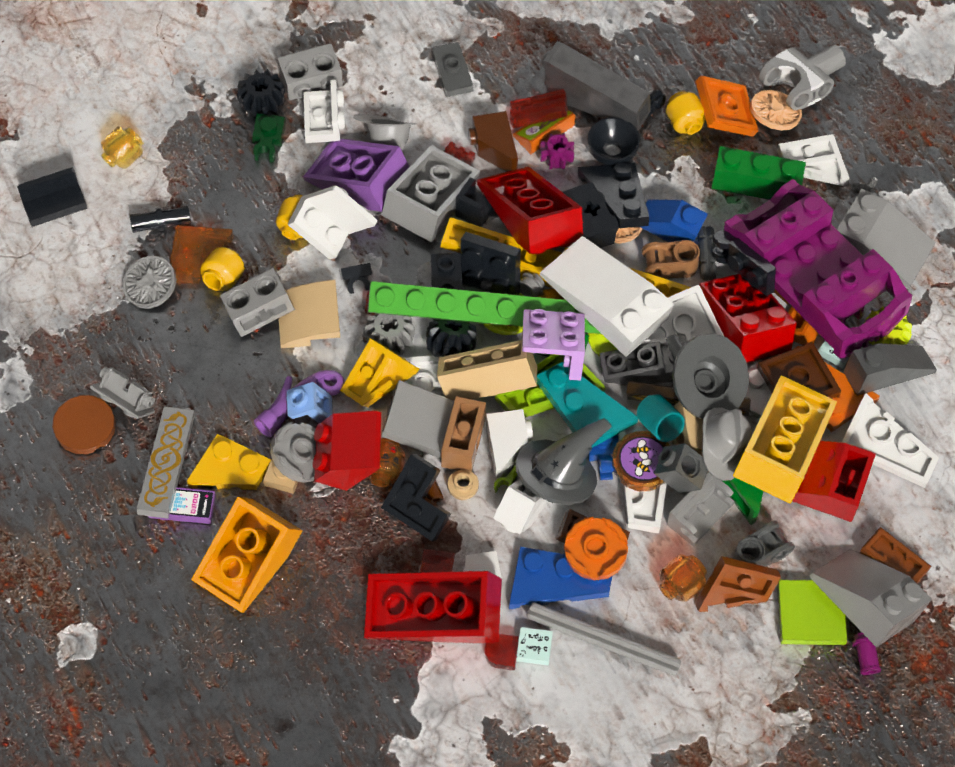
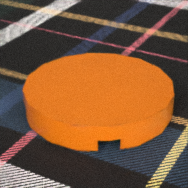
(596, 548)

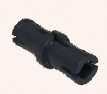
(160, 219)

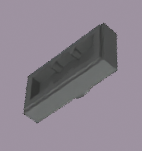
(452, 69)

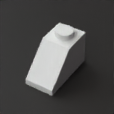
(506, 436)
(518, 508)

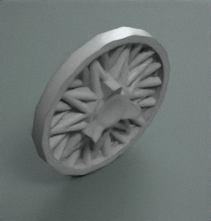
(149, 282)

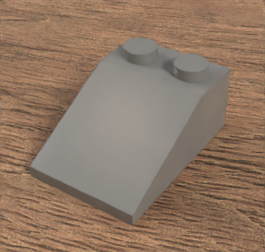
(427, 193)
(882, 227)
(871, 594)

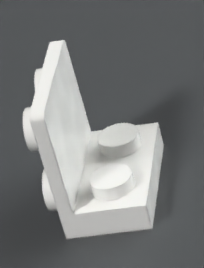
(328, 218)

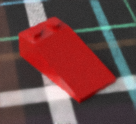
(533, 209)
(434, 607)

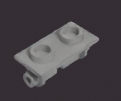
(134, 401)

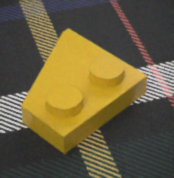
(376, 374)
(229, 466)

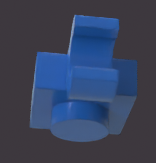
(603, 454)

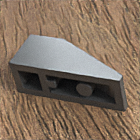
(886, 366)

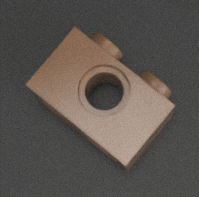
(463, 434)

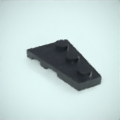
(621, 190)

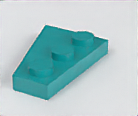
(583, 402)

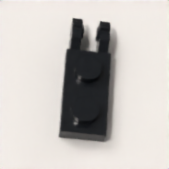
(744, 261)

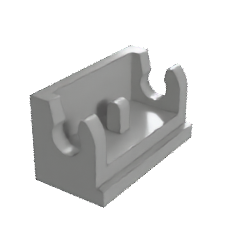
(701, 509)

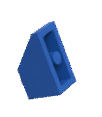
(674, 220)

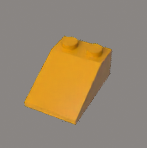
(246, 553)

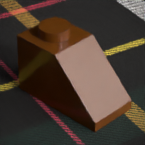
(494, 140)

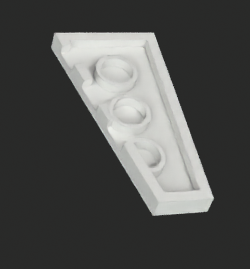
(643, 507)

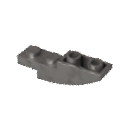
(645, 364)

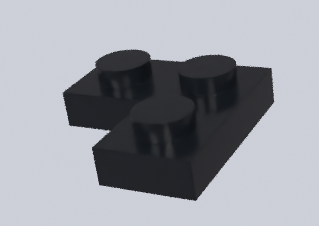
(409, 501)

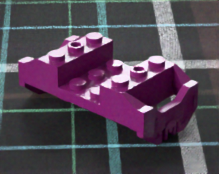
(821, 268)

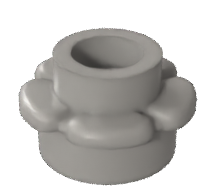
(531, 285)

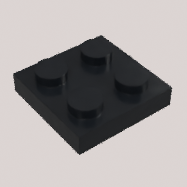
(490, 265)

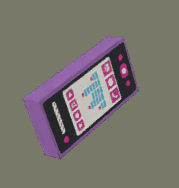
(192, 506)

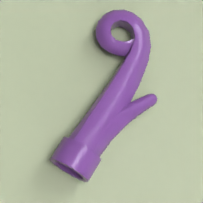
(270, 420)

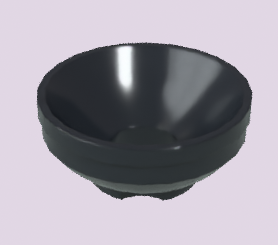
(613, 132)

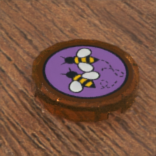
(636, 460)

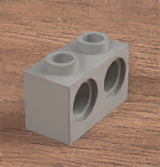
(309, 71)
(257, 302)

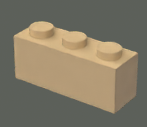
(487, 371)

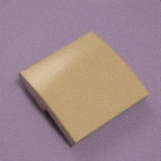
(313, 315)

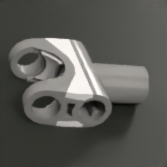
(804, 74)

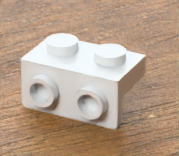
(322, 115)

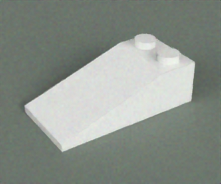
(608, 294)

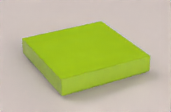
(809, 615)

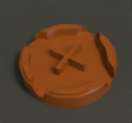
(84, 424)

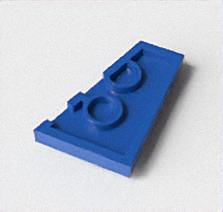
(548, 578)

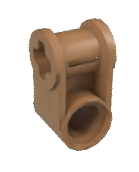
(669, 259)

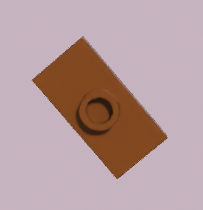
(894, 554)

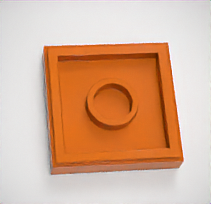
(726, 106)

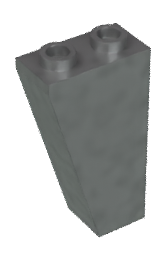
(594, 87)

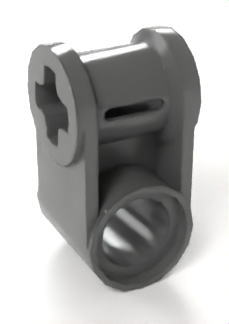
(764, 545)

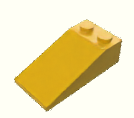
(785, 439)

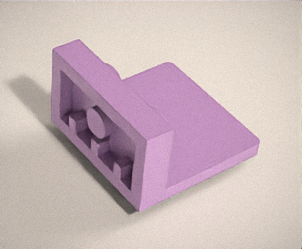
(556, 334)

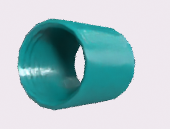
(660, 418)

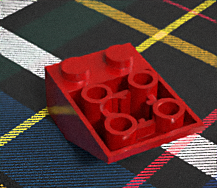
(749, 317)
(835, 479)

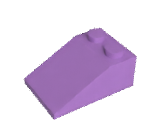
(359, 168)

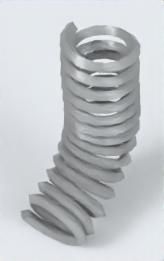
(858, 187)

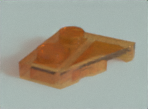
(192, 247)

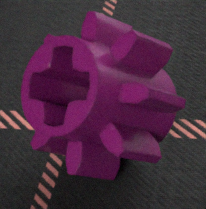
(557, 151)

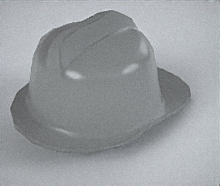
(386, 130)
(724, 441)

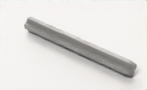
(604, 639)

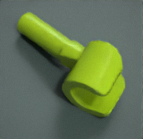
(508, 480)

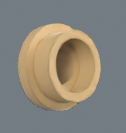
(465, 492)

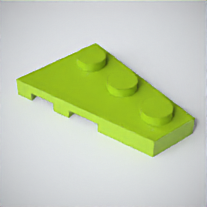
(533, 399)

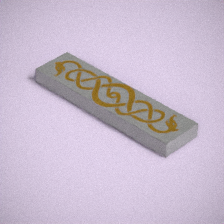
(165, 462)

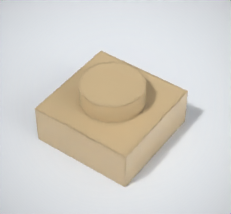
(276, 480)

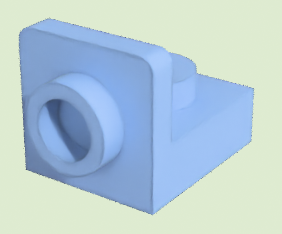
(310, 401)

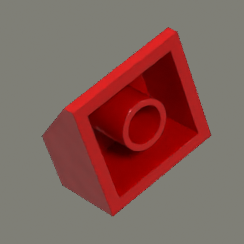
(347, 448)

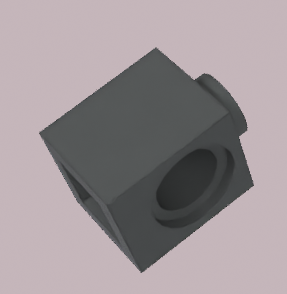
(681, 468)

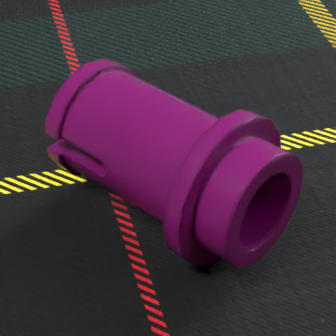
(866, 655)

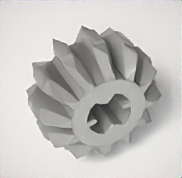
(390, 330)

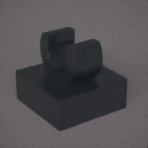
(356, 273)

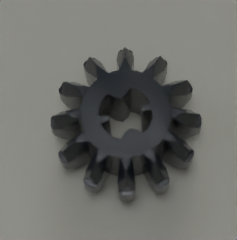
(261, 93)
(450, 337)

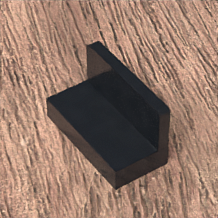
(52, 197)

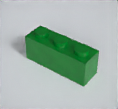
(754, 173)

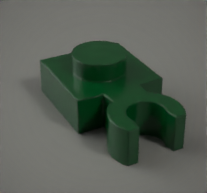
(267, 134)

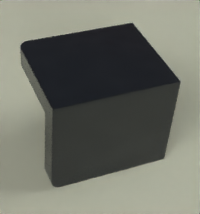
(472, 205)

